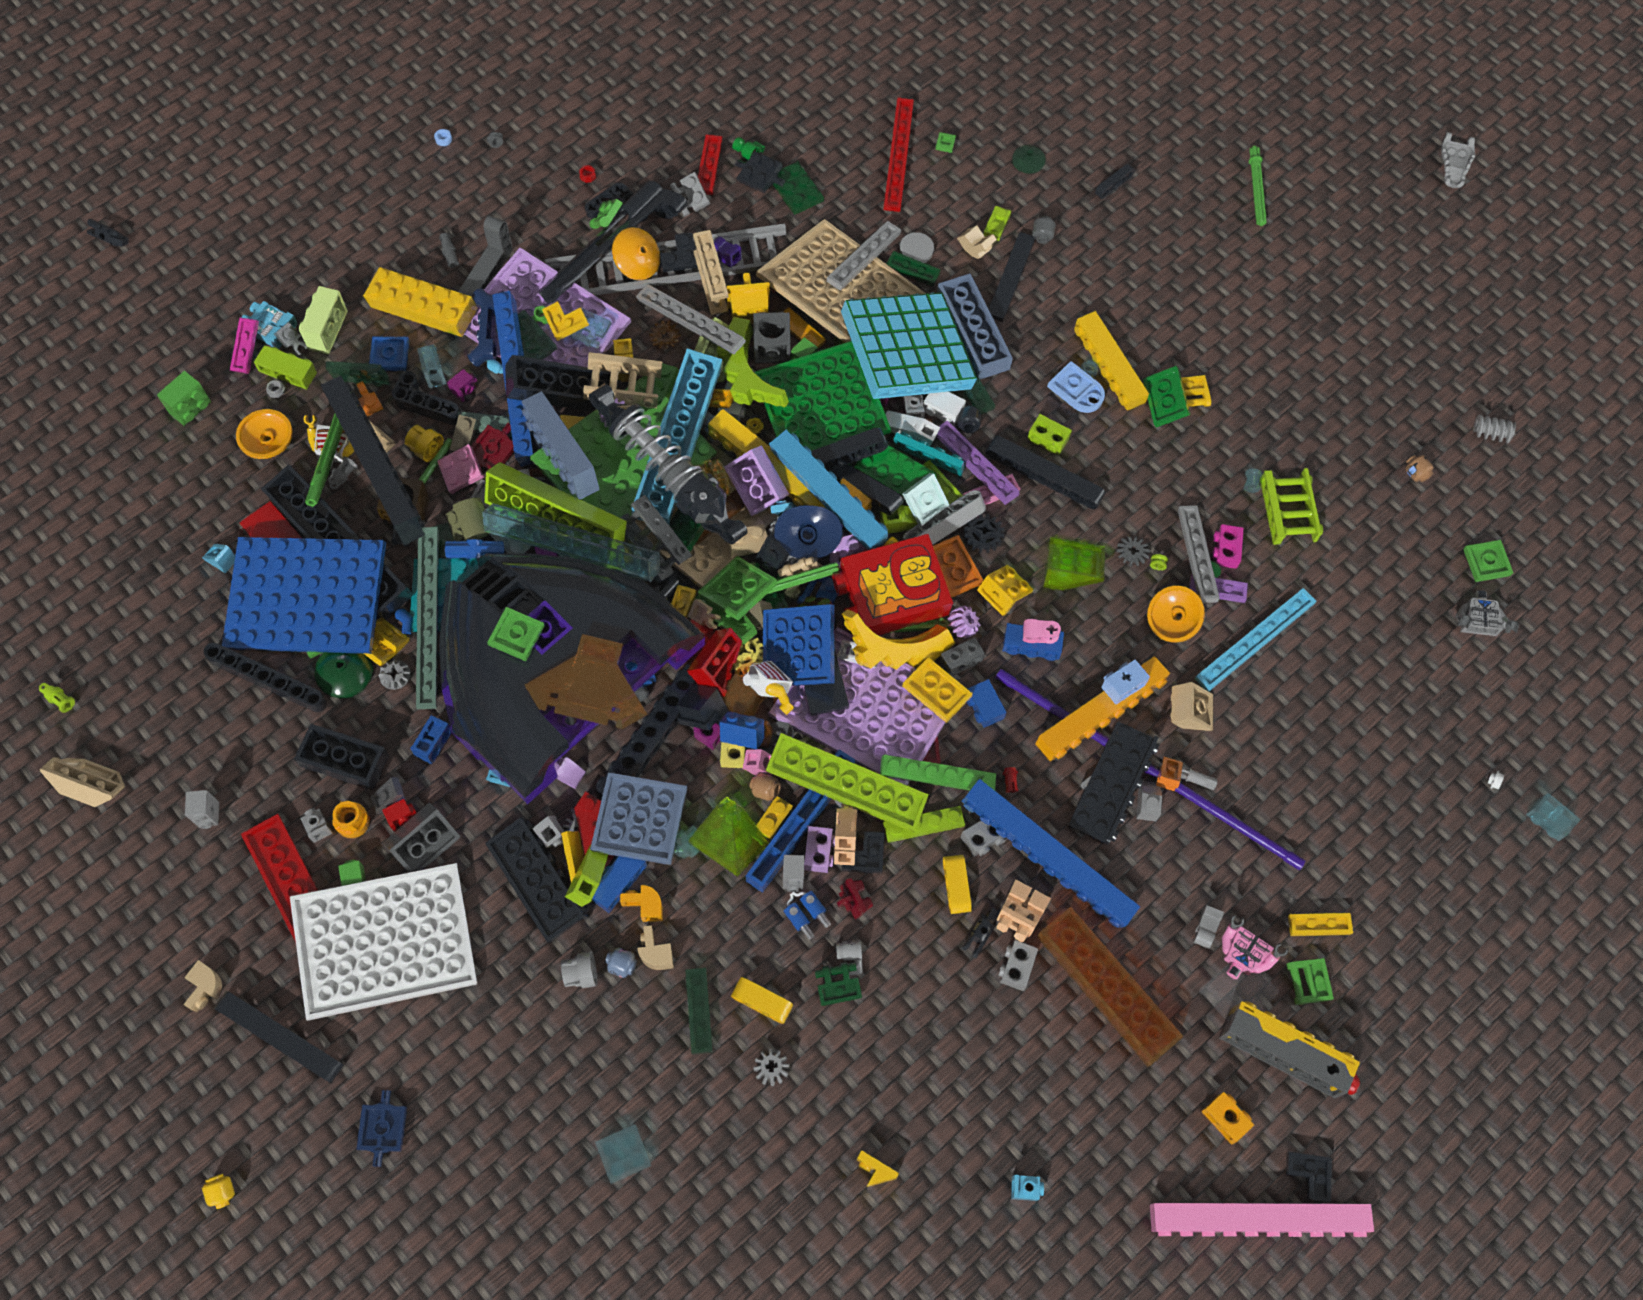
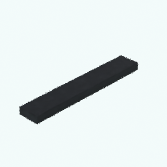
(1011, 276)

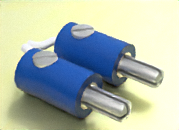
(813, 906)

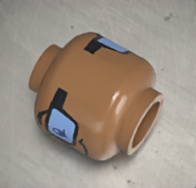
(1419, 468)

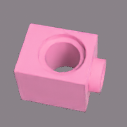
(756, 761)

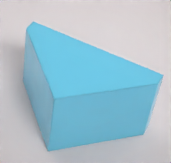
(220, 557)

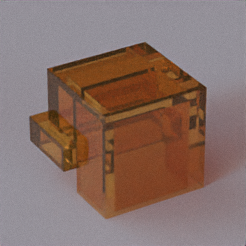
(741, 698)

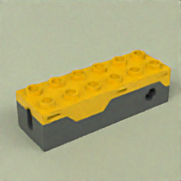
(1291, 1050)

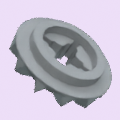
(401, 678)

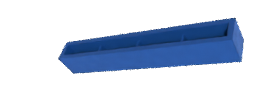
(789, 836)

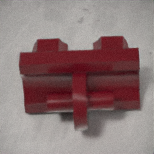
(852, 900)

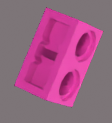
(1231, 547)

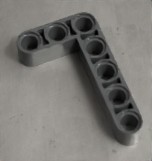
(493, 257)

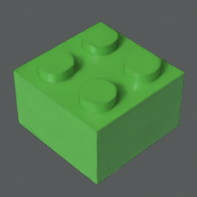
(184, 398)

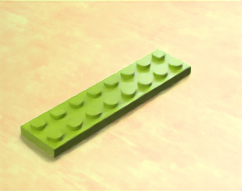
(847, 782)

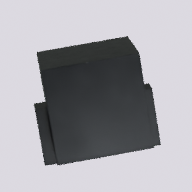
(701, 707)

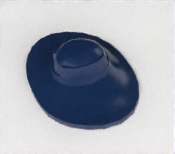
(808, 531)

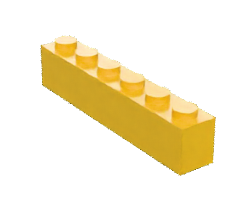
(1111, 361)

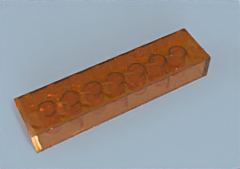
(1109, 986)

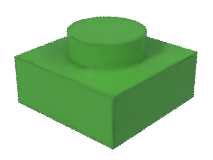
(945, 142)

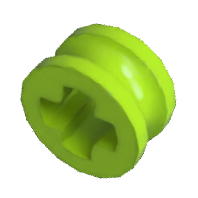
(1158, 562)

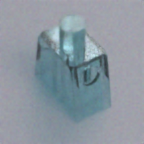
(430, 360)

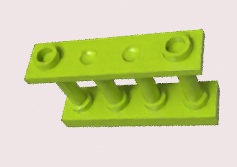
(1275, 515)

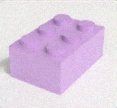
(756, 480)

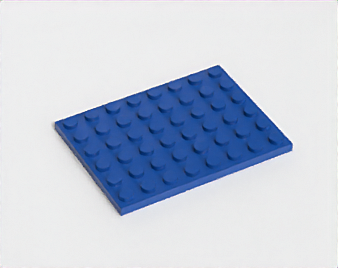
(304, 595)

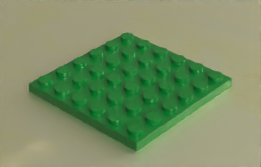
(825, 397)

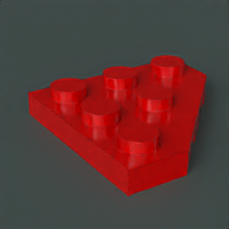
(586, 815)

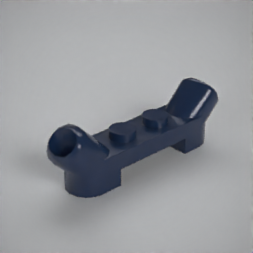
(486, 347)

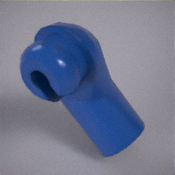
(406, 618)

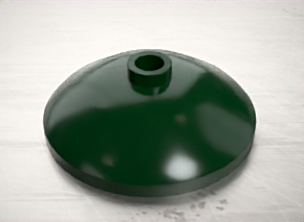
(343, 681)

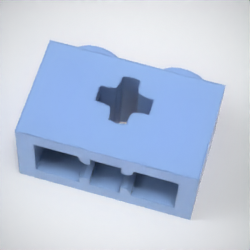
(1125, 681)

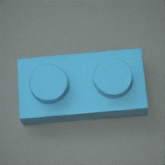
(781, 506)

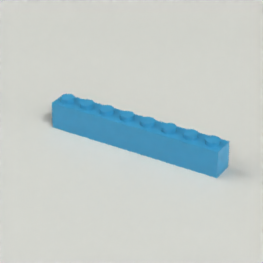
(828, 491)

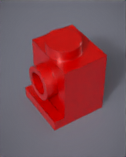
(399, 814)

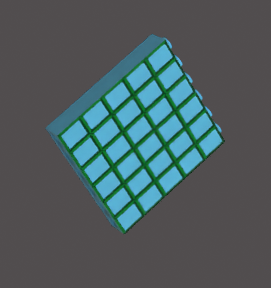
(908, 345)

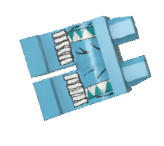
(270, 321)

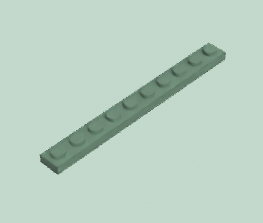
(427, 619)

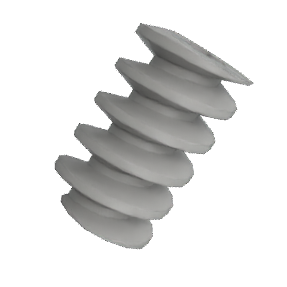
(1494, 428)

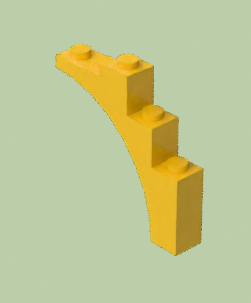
(895, 652)

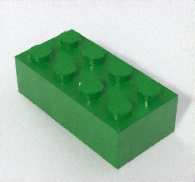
(893, 470)

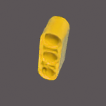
(957, 884)
(762, 1000)

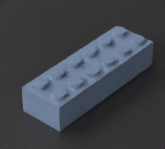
(976, 327)
(560, 445)

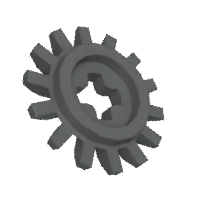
(1126, 554)

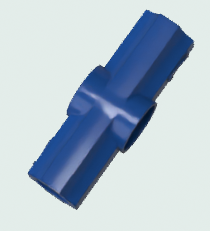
(472, 548)

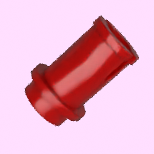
(1010, 779)

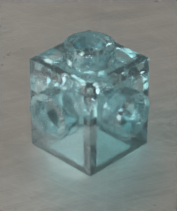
(682, 846)

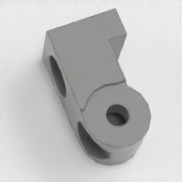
(1207, 926)

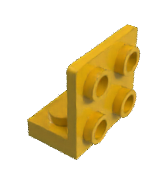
(1004, 588)

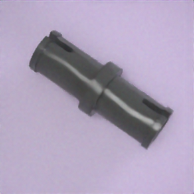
(448, 250)

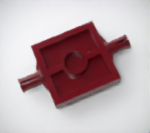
(493, 446)

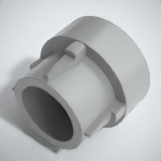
(580, 970)

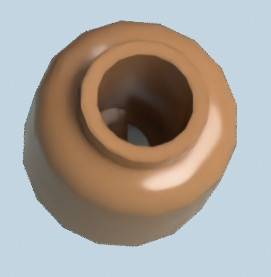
(765, 786)

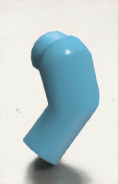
(494, 366)

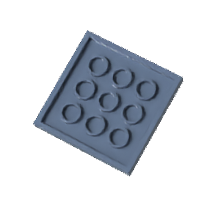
(639, 818)

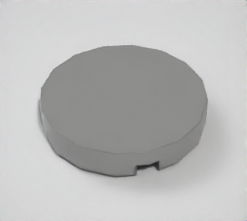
(917, 246)

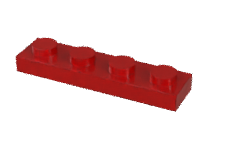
(709, 162)

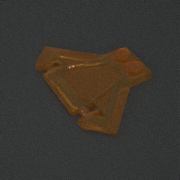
(589, 686)

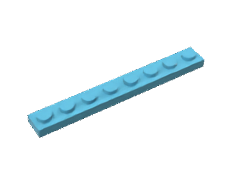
(1255, 640)

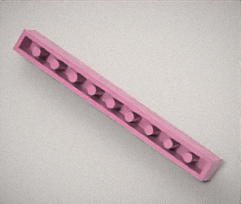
(1261, 1218)

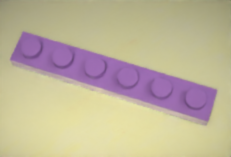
(977, 463)

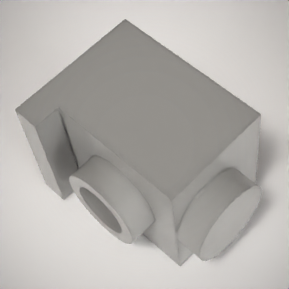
(914, 406)
(320, 828)
(544, 830)

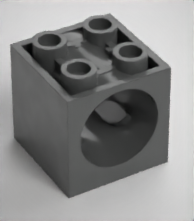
(771, 349)

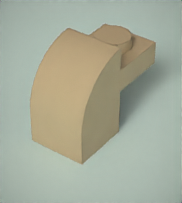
(975, 242)
(654, 956)
(207, 984)

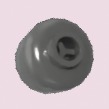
(1043, 229)

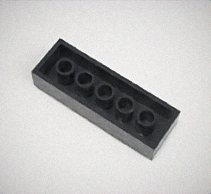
(558, 381)

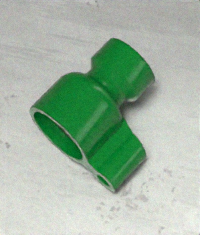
(747, 148)

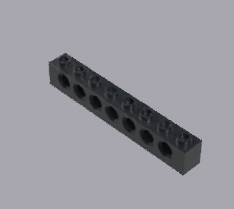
(650, 722)

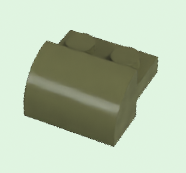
(467, 520)

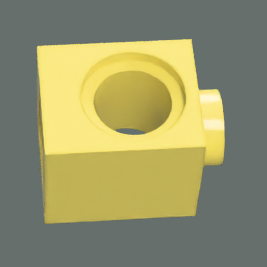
(726, 760)

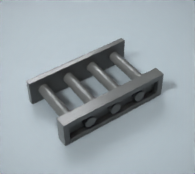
(662, 531)

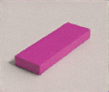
(244, 345)

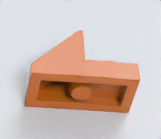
(1169, 774)

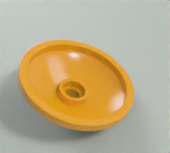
(630, 258)
(259, 427)
(1166, 606)

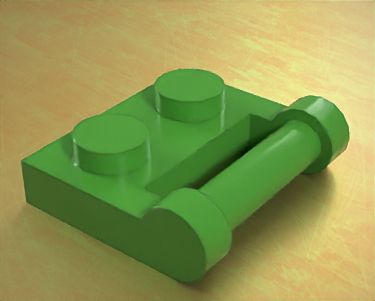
(607, 212)
(1316, 979)

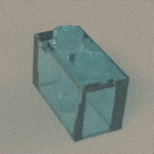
(1553, 817)

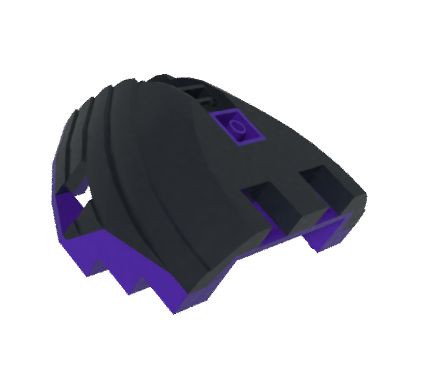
(572, 597)

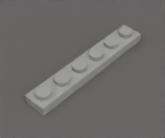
(863, 255)
(1198, 554)

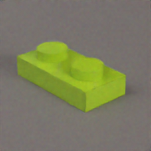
(997, 222)

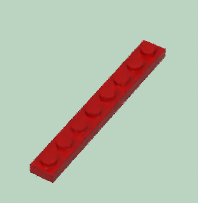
(898, 154)

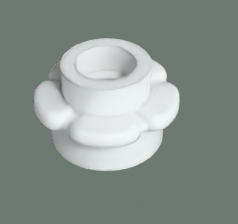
(1496, 780)

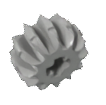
(777, 1071)

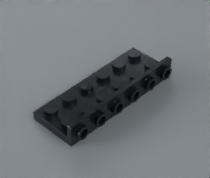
(1114, 783)
(536, 878)

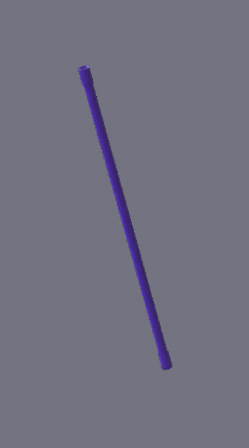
(1287, 856)

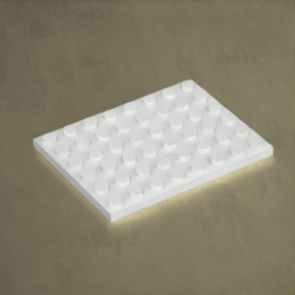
(382, 941)

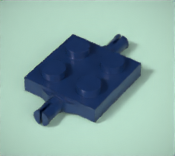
(381, 1128)

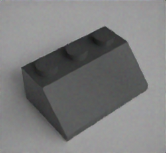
(421, 839)

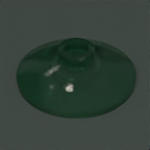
(1028, 159)

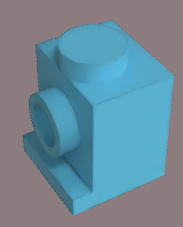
(1019, 1191)

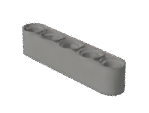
(950, 518)

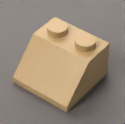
(752, 541)
(1192, 707)

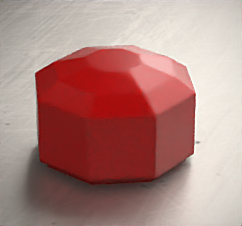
(587, 174)

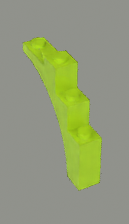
(746, 383)

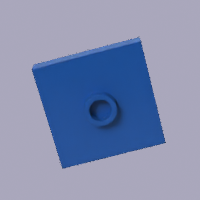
(390, 352)

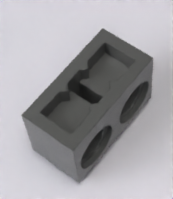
(962, 657)

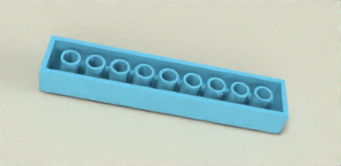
(682, 422)

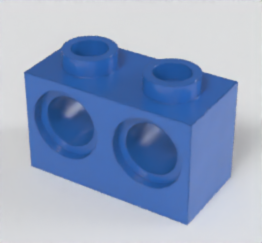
(431, 739)

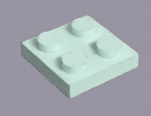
(925, 499)

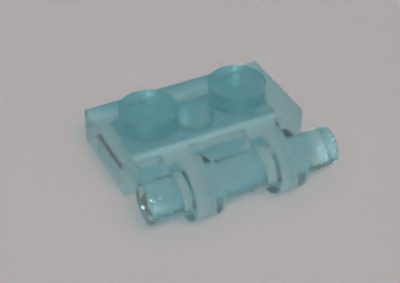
(597, 326)

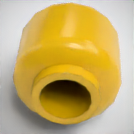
(218, 1191)

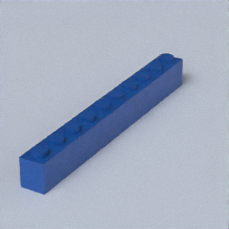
(511, 344)
(1051, 854)

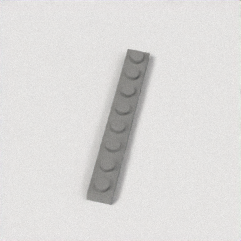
(691, 319)

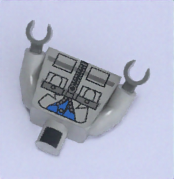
(1484, 617)

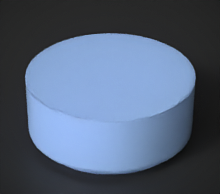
(443, 137)

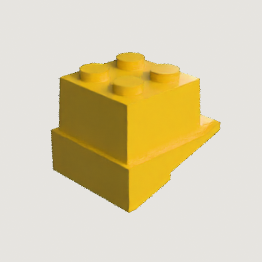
(748, 299)

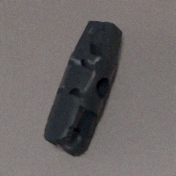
(107, 234)
(985, 923)

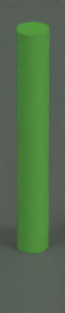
(432, 466)

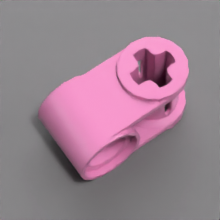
(1039, 631)

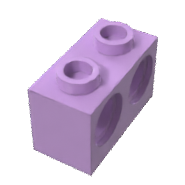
(815, 849)

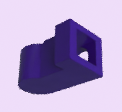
(726, 251)

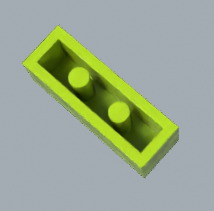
(285, 367)

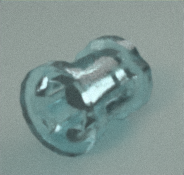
(1252, 480)

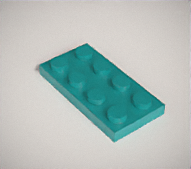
(924, 452)

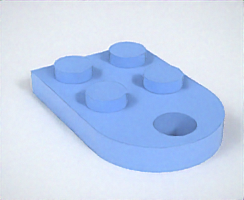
(1077, 387)

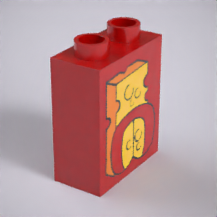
(894, 585)

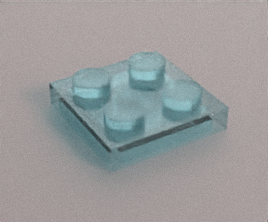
(623, 1154)

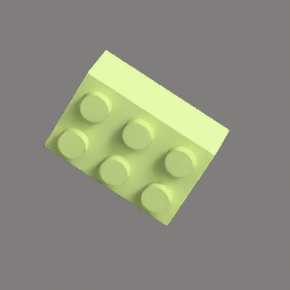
(323, 320)

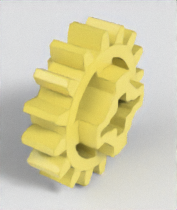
(747, 656)

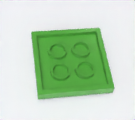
(737, 588)

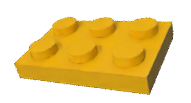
(937, 689)

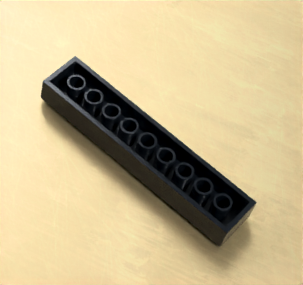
(374, 459)
(289, 492)

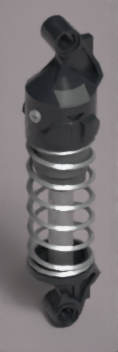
(693, 489)

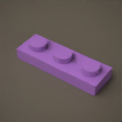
(1227, 589)

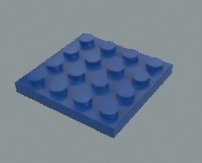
(801, 643)

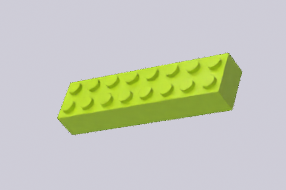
(526, 494)

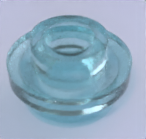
(1089, 364)

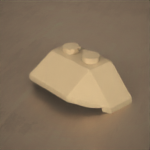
(83, 780)

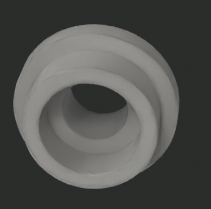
(272, 385)

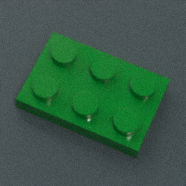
(1166, 396)

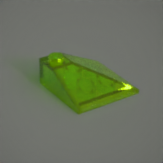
(1073, 564)
(729, 837)

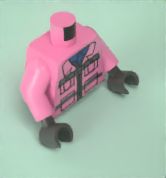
(1246, 951)

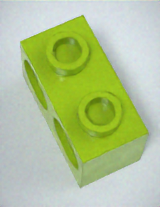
(1052, 430)

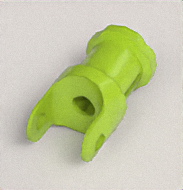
(57, 696)

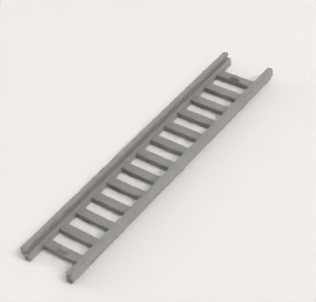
(670, 246)

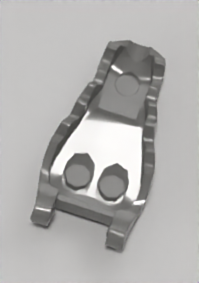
(1457, 160)

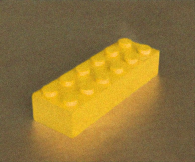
(420, 301)

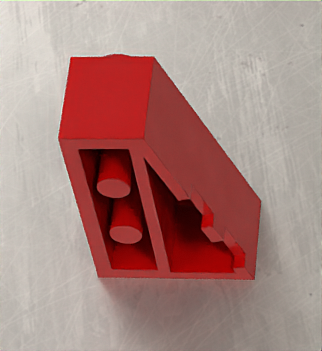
(716, 659)

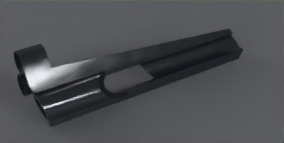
(641, 204)

